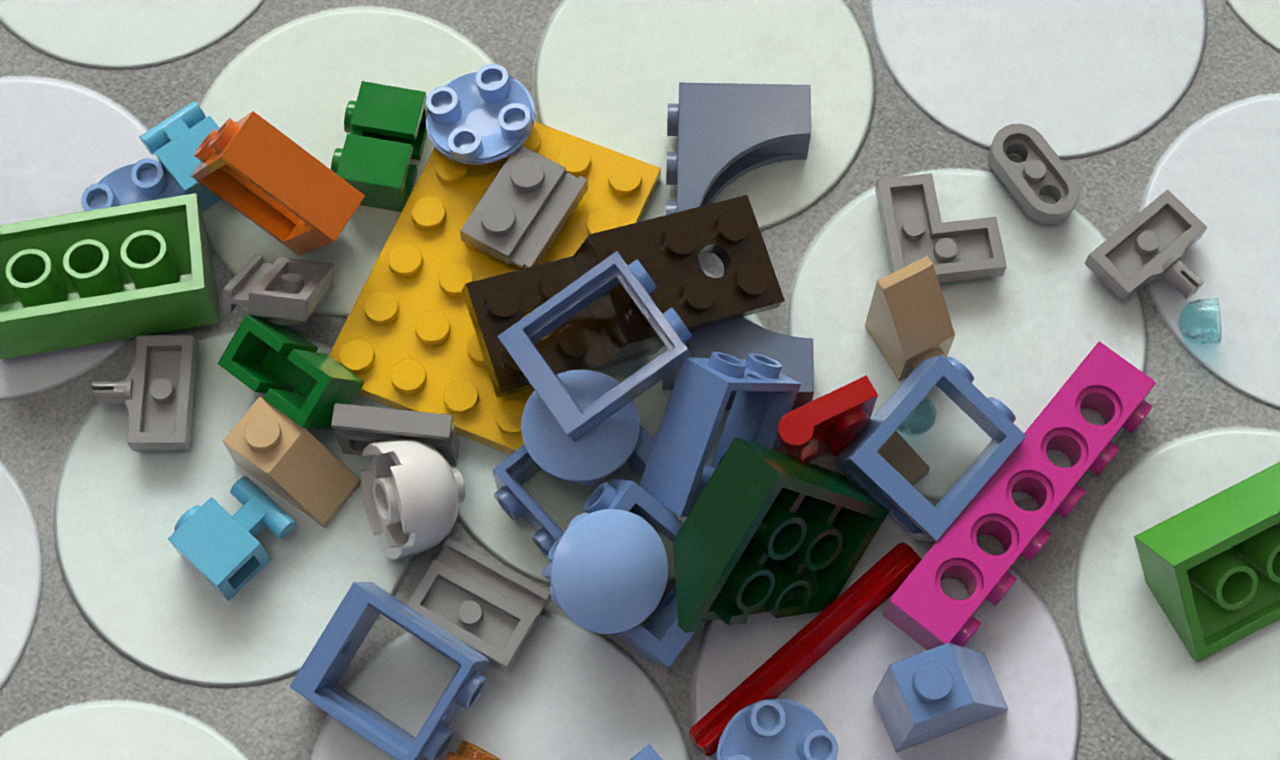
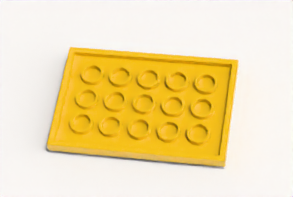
(411, 321)

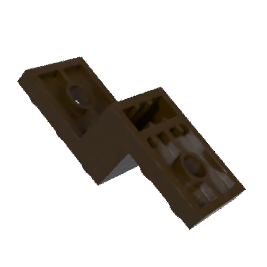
(613, 326)

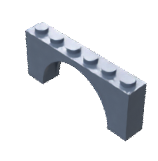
(722, 136)

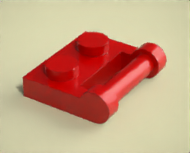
(827, 421)

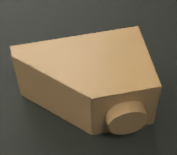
(910, 317)
(290, 462)

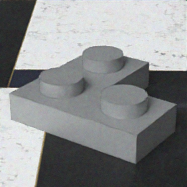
(915, 230)

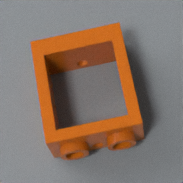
(275, 183)

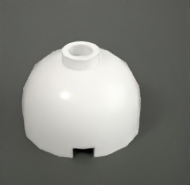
(410, 495)

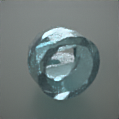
(1201, 321)
(920, 419)

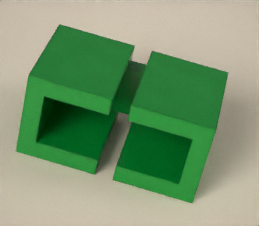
(384, 136)
(279, 360)

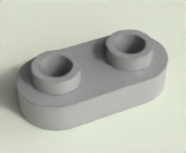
(1037, 175)

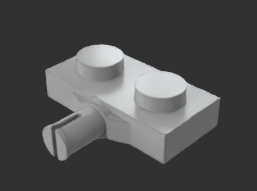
(1150, 249)
(156, 392)

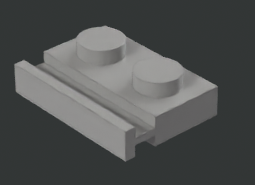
(524, 209)
(280, 291)
(363, 425)
(480, 602)

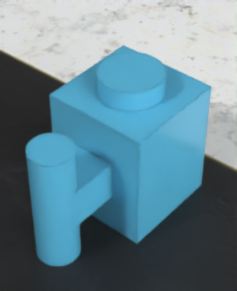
(175, 144)
(225, 545)

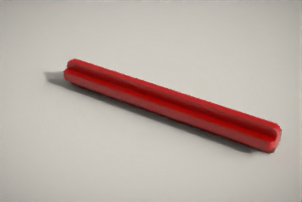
(809, 643)

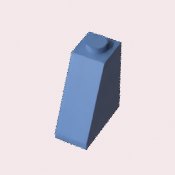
(937, 694)

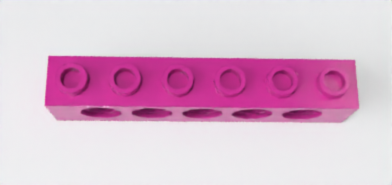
(1099, 383)

